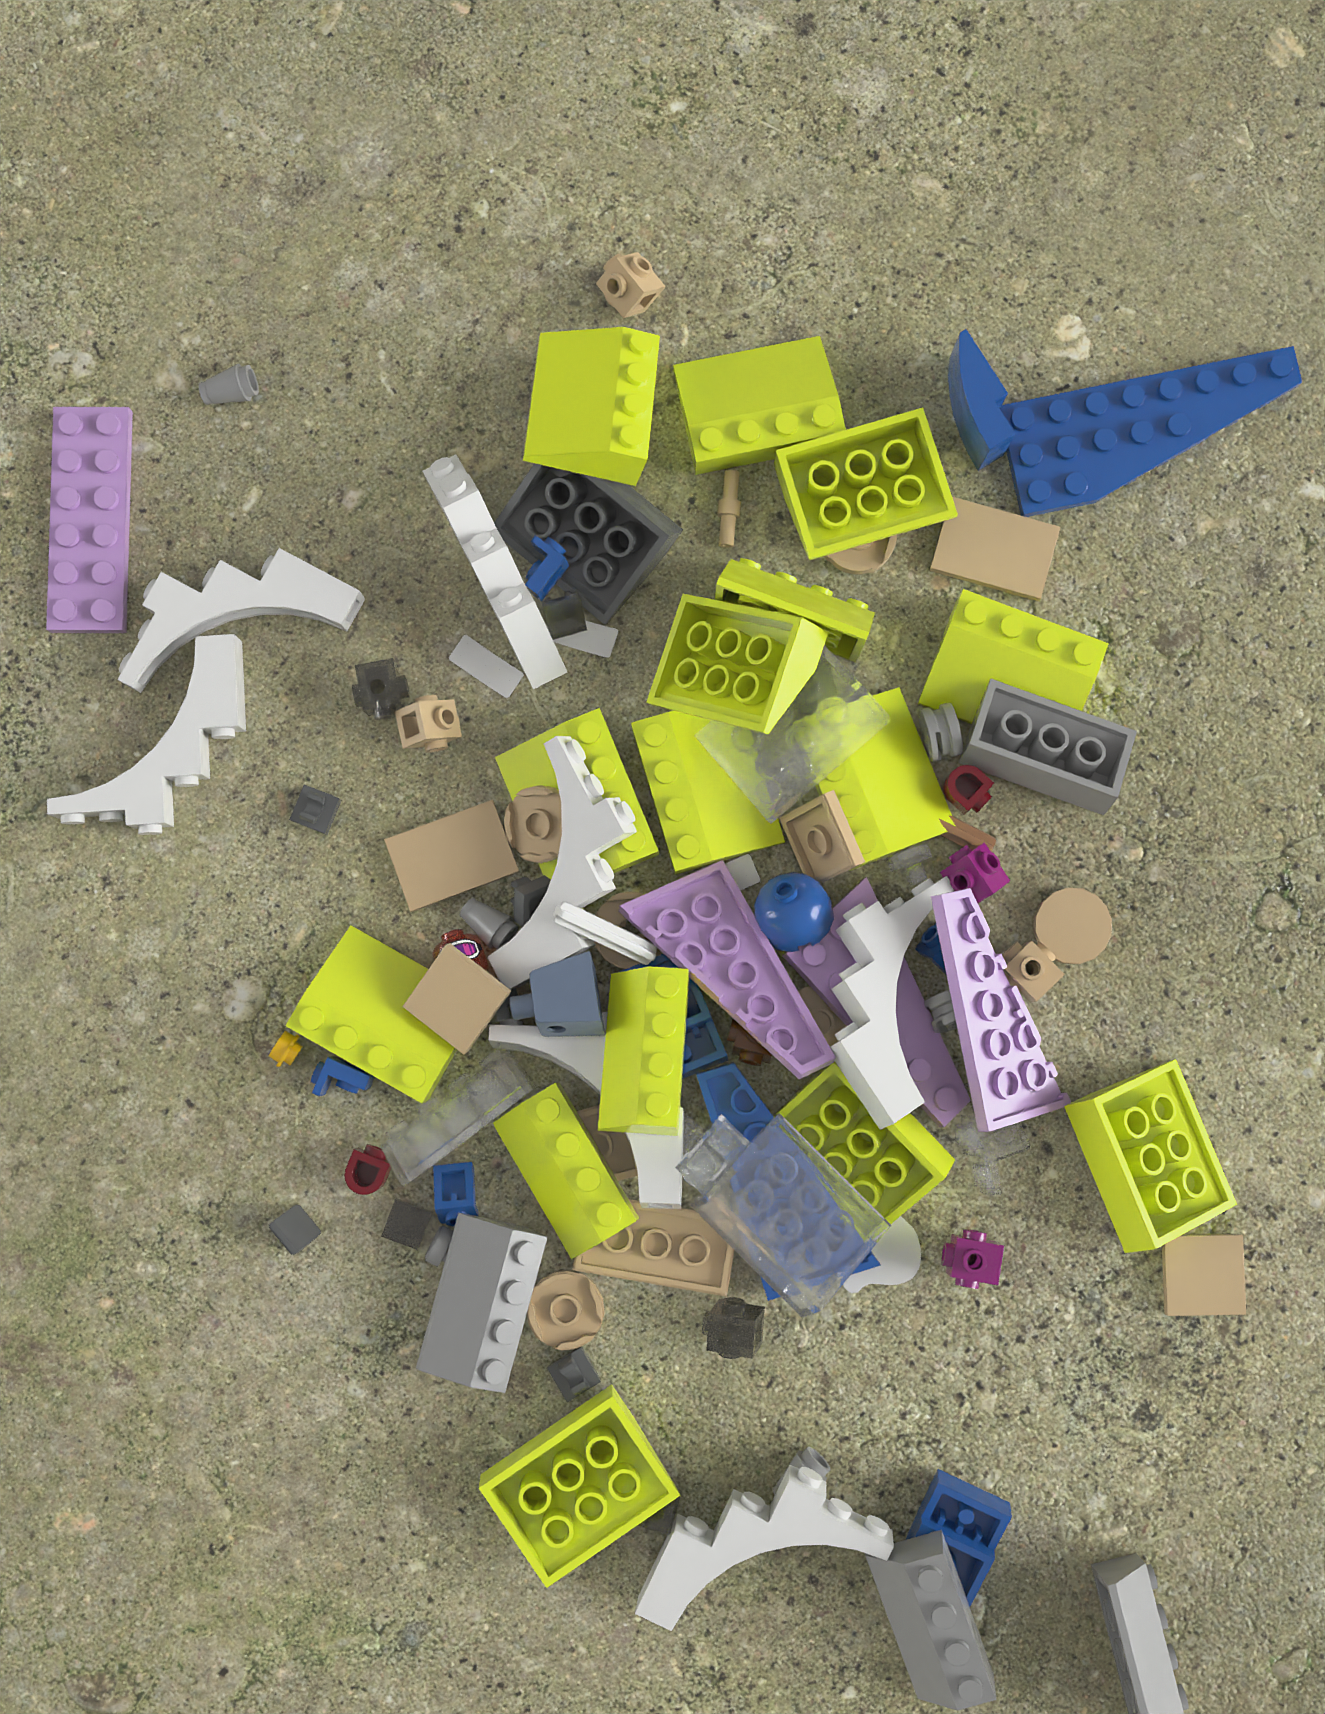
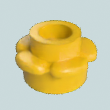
(286, 1049)

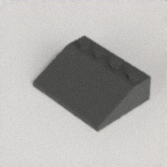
(603, 525)

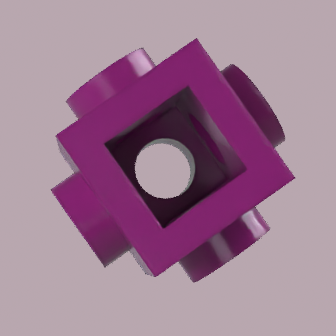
(976, 870)
(984, 1267)

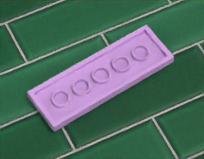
(89, 520)

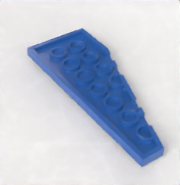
(1103, 437)

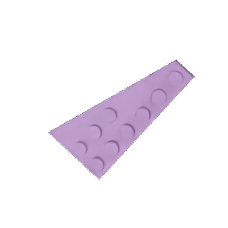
(714, 934)
(994, 1027)
(922, 1047)

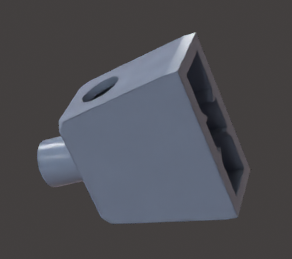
(563, 999)

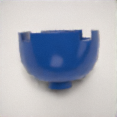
(793, 911)

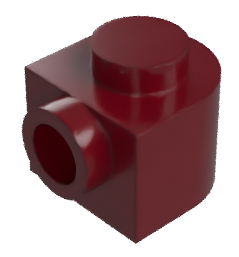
(967, 788)
(367, 1170)

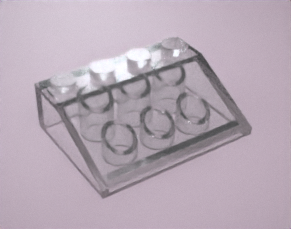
(810, 740)
(792, 1217)

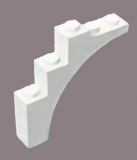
(495, 570)
(229, 594)
(182, 755)
(580, 874)
(870, 1046)
(584, 1056)
(749, 1527)

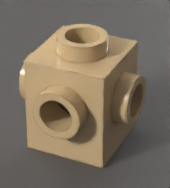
(629, 284)
(428, 724)
(1043, 971)

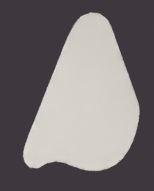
(898, 1255)

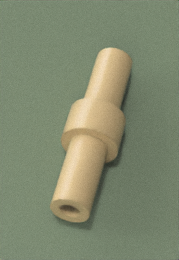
(729, 508)

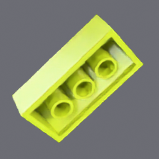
(644, 1051)
(565, 1170)

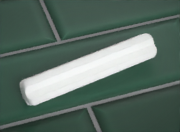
(604, 933)

